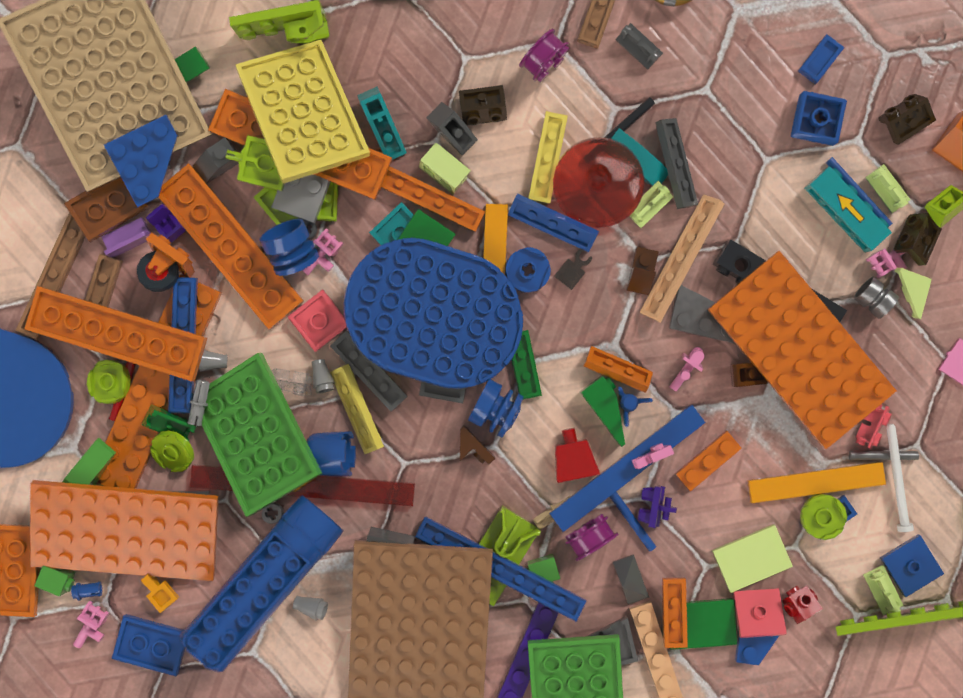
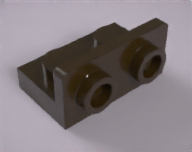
(483, 105)
(908, 117)
(918, 237)

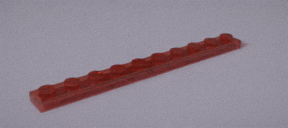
(321, 487)

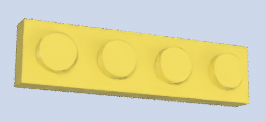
(547, 157)
(356, 409)

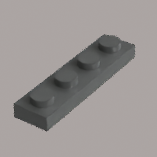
(676, 163)
(373, 376)

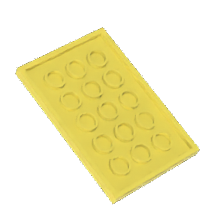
(302, 111)

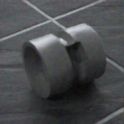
(877, 299)

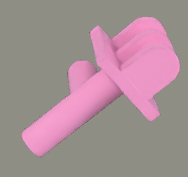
(325, 248)
(885, 262)
(693, 360)
(93, 619)

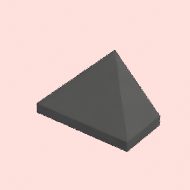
(630, 579)

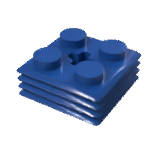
(829, 108)

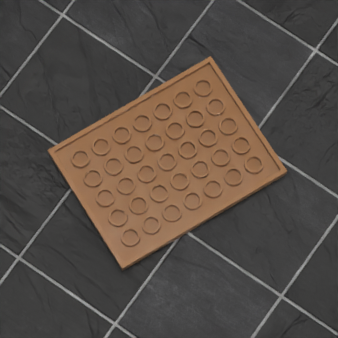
(419, 621)

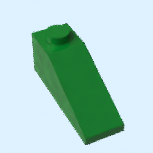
(604, 402)

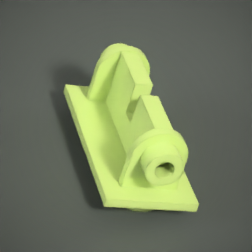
(888, 188)
(651, 204)
(883, 590)

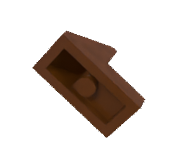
(642, 271)
(746, 375)
(468, 442)

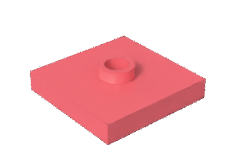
(318, 320)
(759, 613)

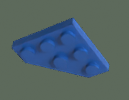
(144, 158)

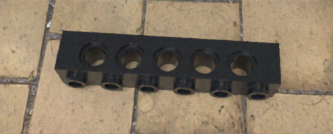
(733, 251)

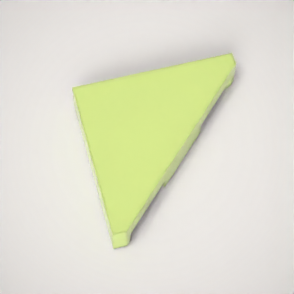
(915, 290)

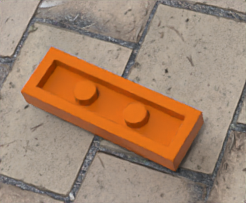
(618, 369)
(708, 460)
(674, 613)

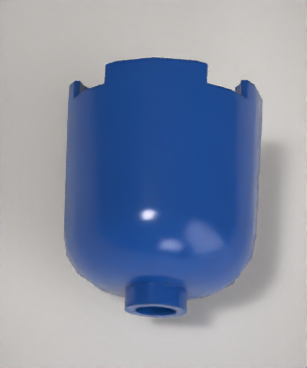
(333, 452)

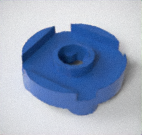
(539, 264)

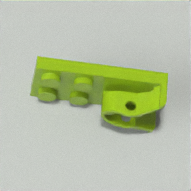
(297, 20)
(510, 538)

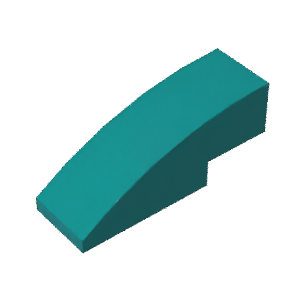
(652, 167)

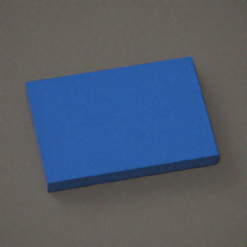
(149, 645)

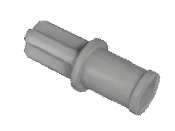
(198, 402)

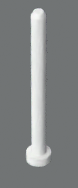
(904, 525)

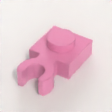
(657, 453)

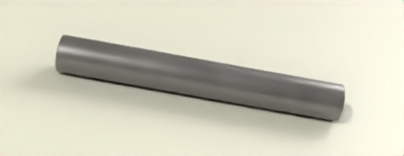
(882, 455)

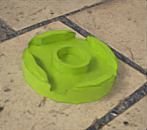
(108, 381)
(172, 451)
(823, 516)

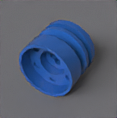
(289, 247)
(496, 408)

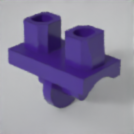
(653, 516)

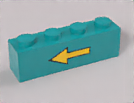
(848, 209)

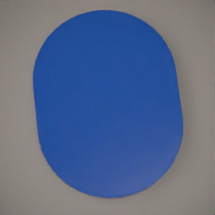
(433, 313)
(33, 400)

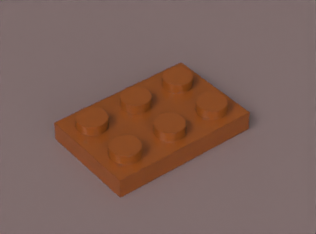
(103, 208)

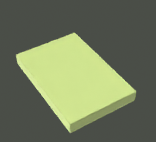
(752, 558)

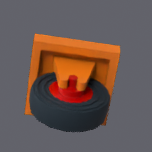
(161, 268)

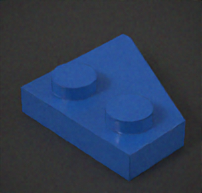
(753, 649)

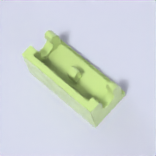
(444, 168)

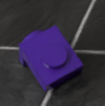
(165, 223)

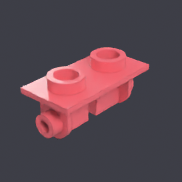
(871, 433)

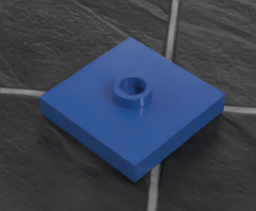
(912, 565)

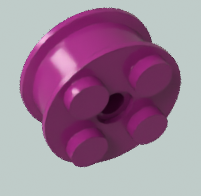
(544, 55)
(590, 537)

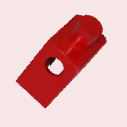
(574, 458)

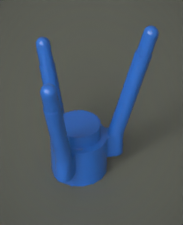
(629, 403)

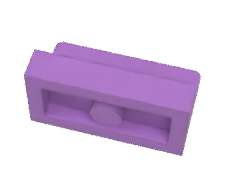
(126, 238)

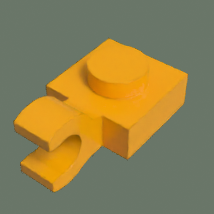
(161, 594)

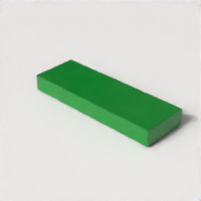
(525, 368)

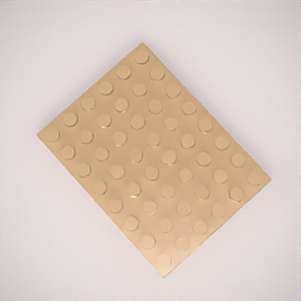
(100, 76)

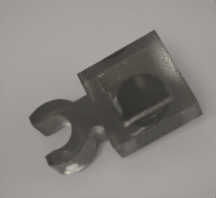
(571, 271)

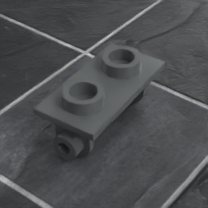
(639, 46)

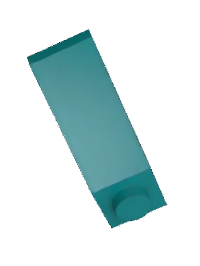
(381, 123)

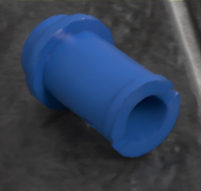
(86, 590)

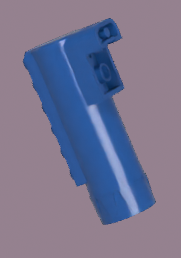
(260, 585)

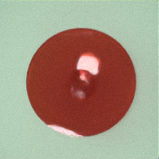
(598, 182)

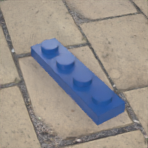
(553, 222)

